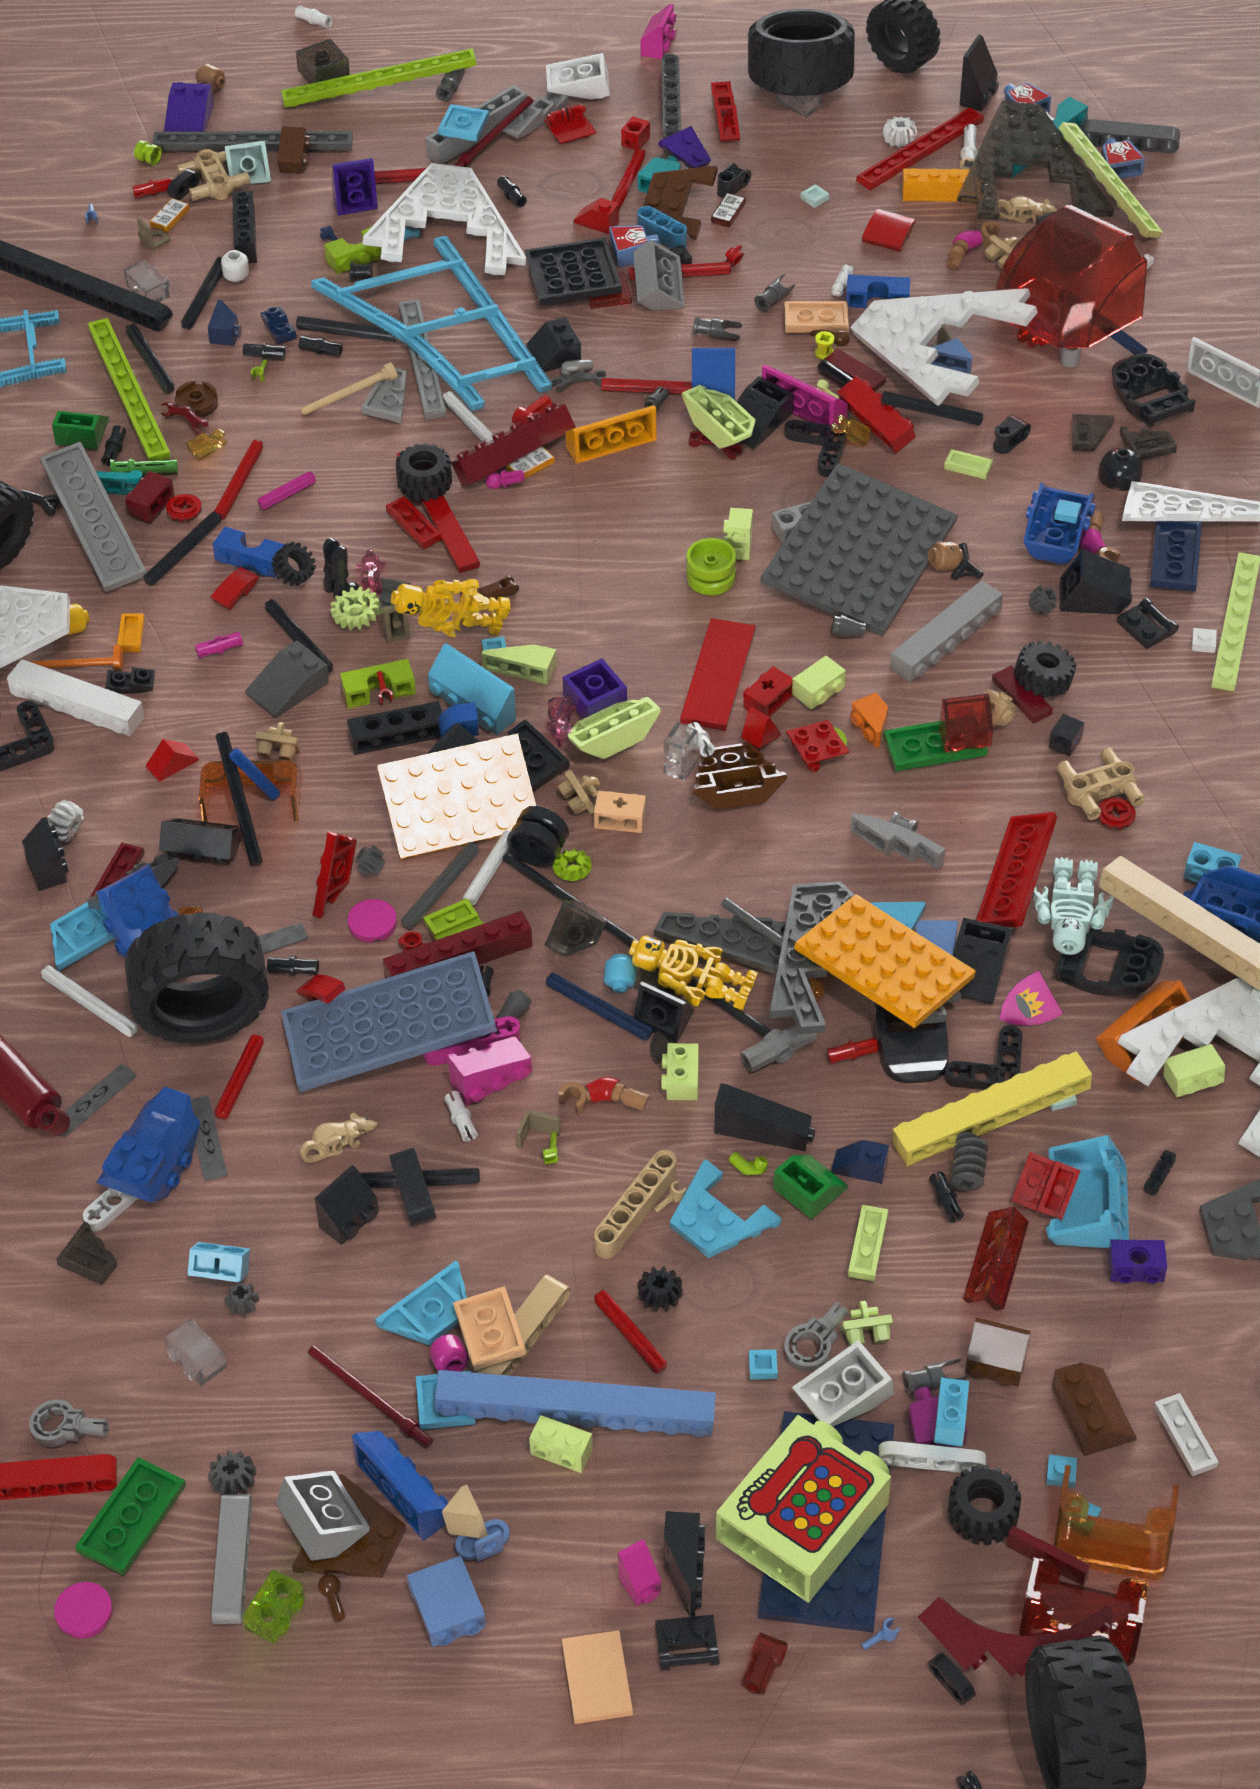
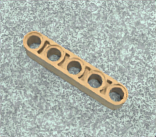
(632, 1214)
(534, 1318)

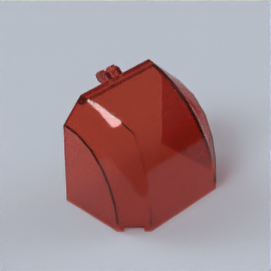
(1079, 278)

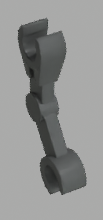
(564, 382)

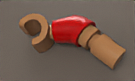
(601, 1090)

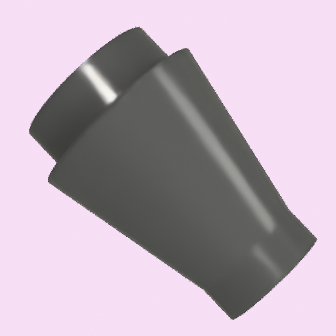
(847, 627)
(515, 1005)

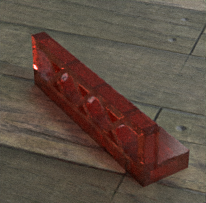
(1002, 1257)

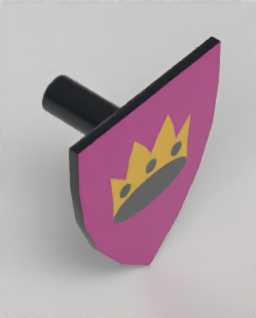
(1030, 1002)

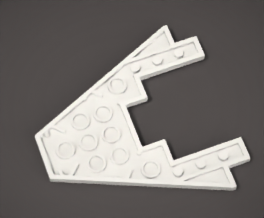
(452, 195)
(903, 327)
(30, 620)
(1226, 1011)

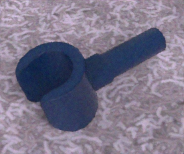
(327, 232)

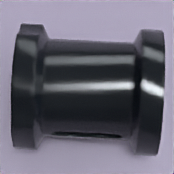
(361, 271)

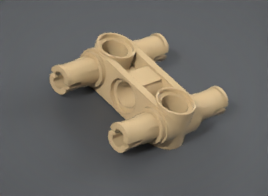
(217, 182)
(1100, 783)

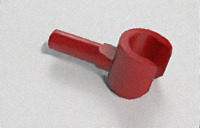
(383, 688)

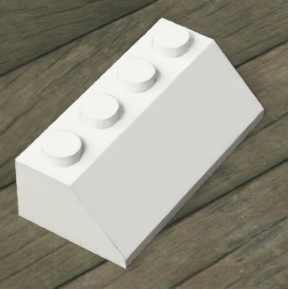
(1224, 371)

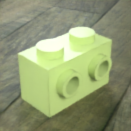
(739, 531)
(818, 682)
(1194, 1070)
(682, 1071)
(561, 1444)

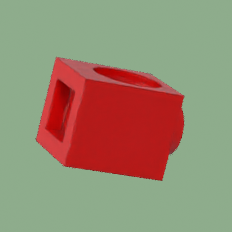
(635, 133)

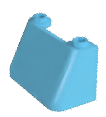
(1099, 1198)

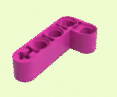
(506, 1028)

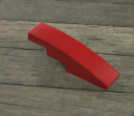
(725, 111)

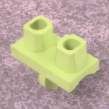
(879, 1325)

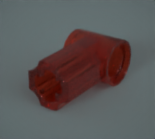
(766, 1656)

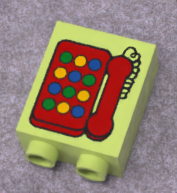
(804, 1506)

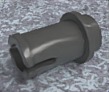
(656, 398)

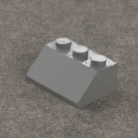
(658, 277)
(321, 1514)

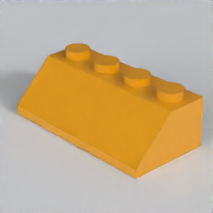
(932, 184)
(612, 435)

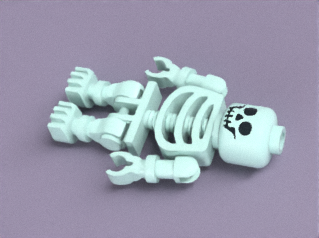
(1071, 906)

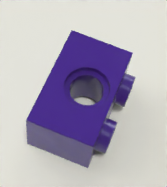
(1147, 1252)

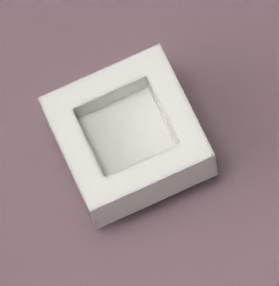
(1204, 640)

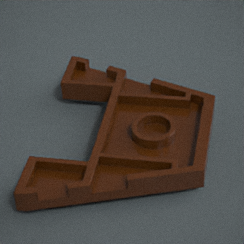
(671, 190)
(371, 1552)

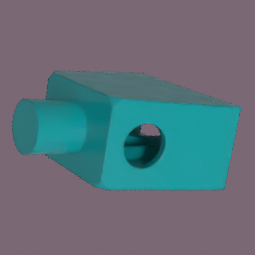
(654, 166)

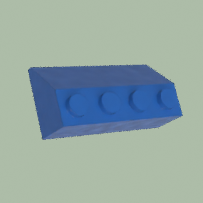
(400, 1482)

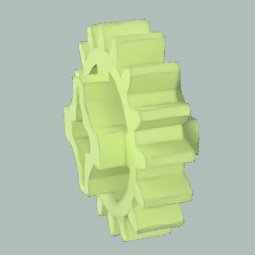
(355, 608)

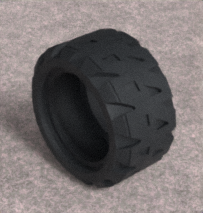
(801, 52)
(191, 947)
(1085, 1716)

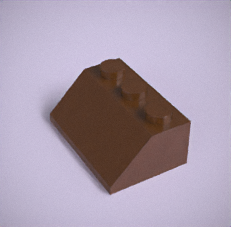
(1091, 1408)

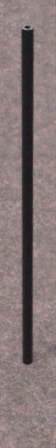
(628, 939)

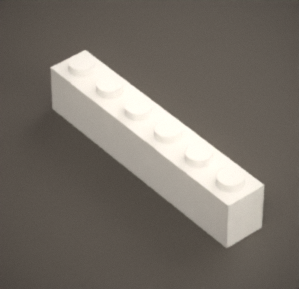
(75, 697)

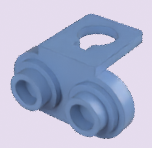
(480, 1549)

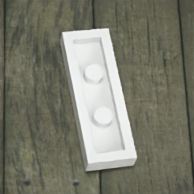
(1186, 1434)

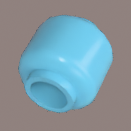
(619, 973)

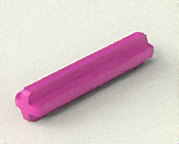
(286, 490)

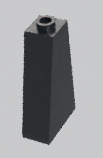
(760, 1120)

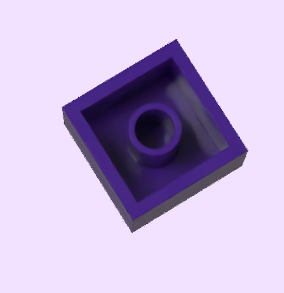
(594, 688)

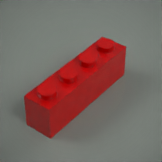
(882, 419)

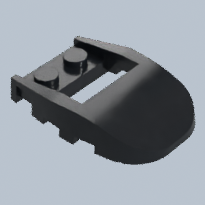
(1145, 375)
(1135, 969)
(911, 1054)

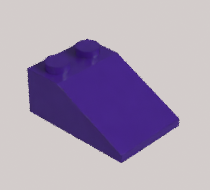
(188, 107)
(354, 186)

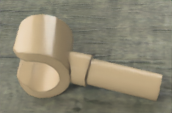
(674, 1196)

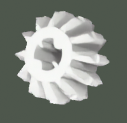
(899, 131)
(66, 819)

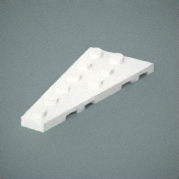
(1164, 503)

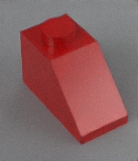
(599, 215)

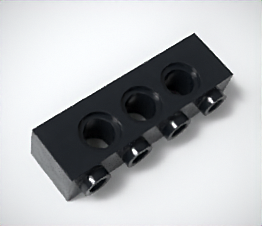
(244, 224)
(394, 728)

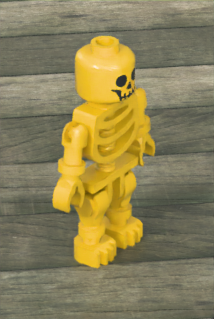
(435, 610)
(676, 973)

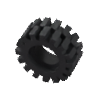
(303, 559)

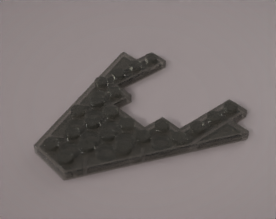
(1028, 137)

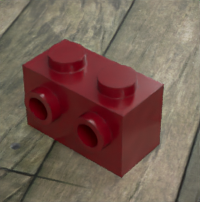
(149, 496)

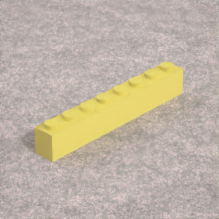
(992, 1107)

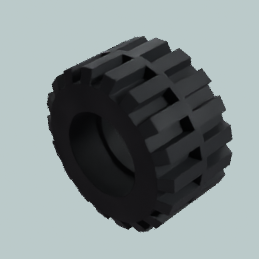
(423, 472)
(989, 1485)

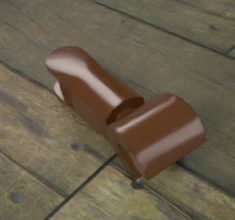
(501, 588)

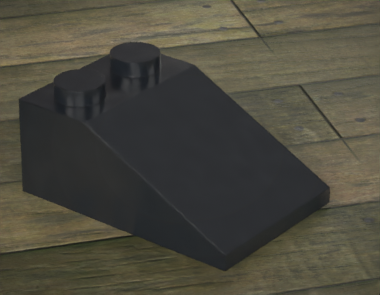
(978, 76)

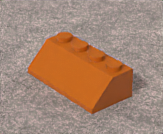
(1158, 1001)

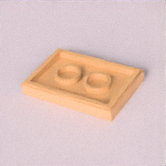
(815, 315)
(489, 1328)
(597, 1677)

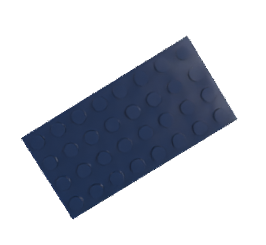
(851, 1591)

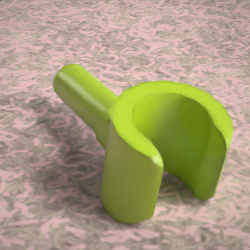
(259, 371)
(550, 1154)

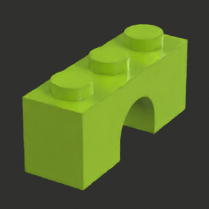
(340, 253)
(360, 682)

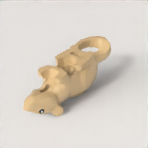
(1023, 208)
(332, 1136)

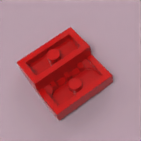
(888, 230)
(1045, 1185)

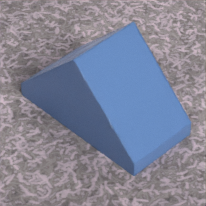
(953, 356)

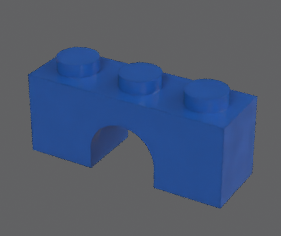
(865, 287)
(232, 549)

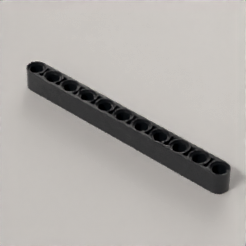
(83, 287)

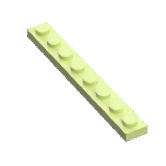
(1111, 181)
(1236, 622)

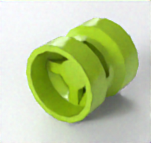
(150, 153)

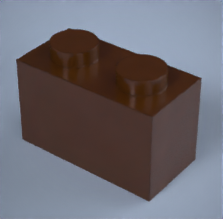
(292, 149)

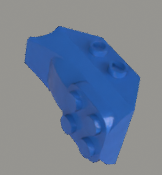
(1052, 538)
(1232, 897)
(133, 907)
(154, 1149)

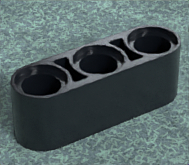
(412, 1186)

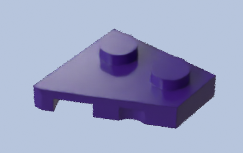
(686, 148)

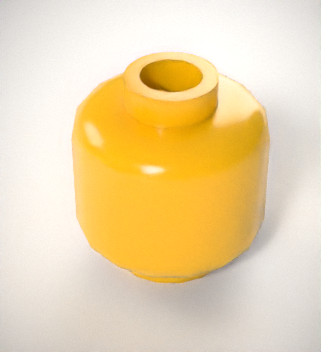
(78, 619)

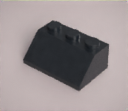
(199, 839)

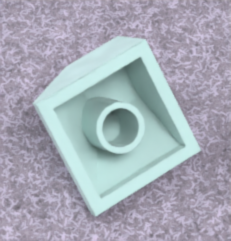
(249, 158)

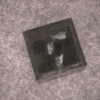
(322, 62)

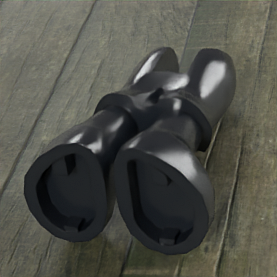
(336, 568)

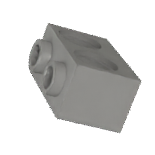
(785, 520)

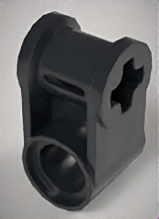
(732, 180)
(1010, 434)

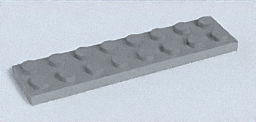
(93, 517)

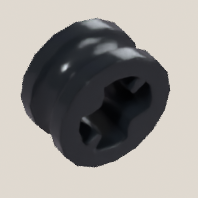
(970, 1781)

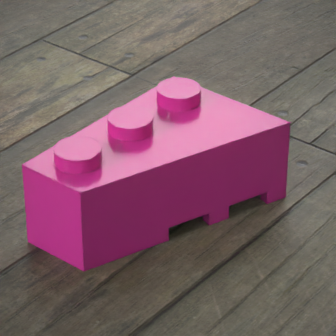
(488, 1069)

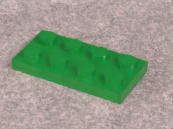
(922, 746)
(130, 1516)

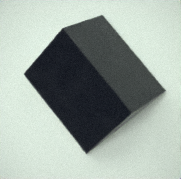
(662, 1012)

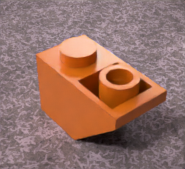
(871, 717)

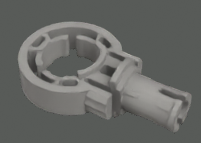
(811, 1331)
(73, 1426)

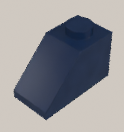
(223, 325)
(862, 1161)

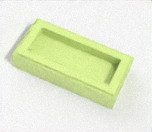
(968, 464)

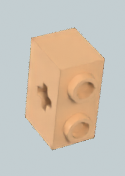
(620, 811)

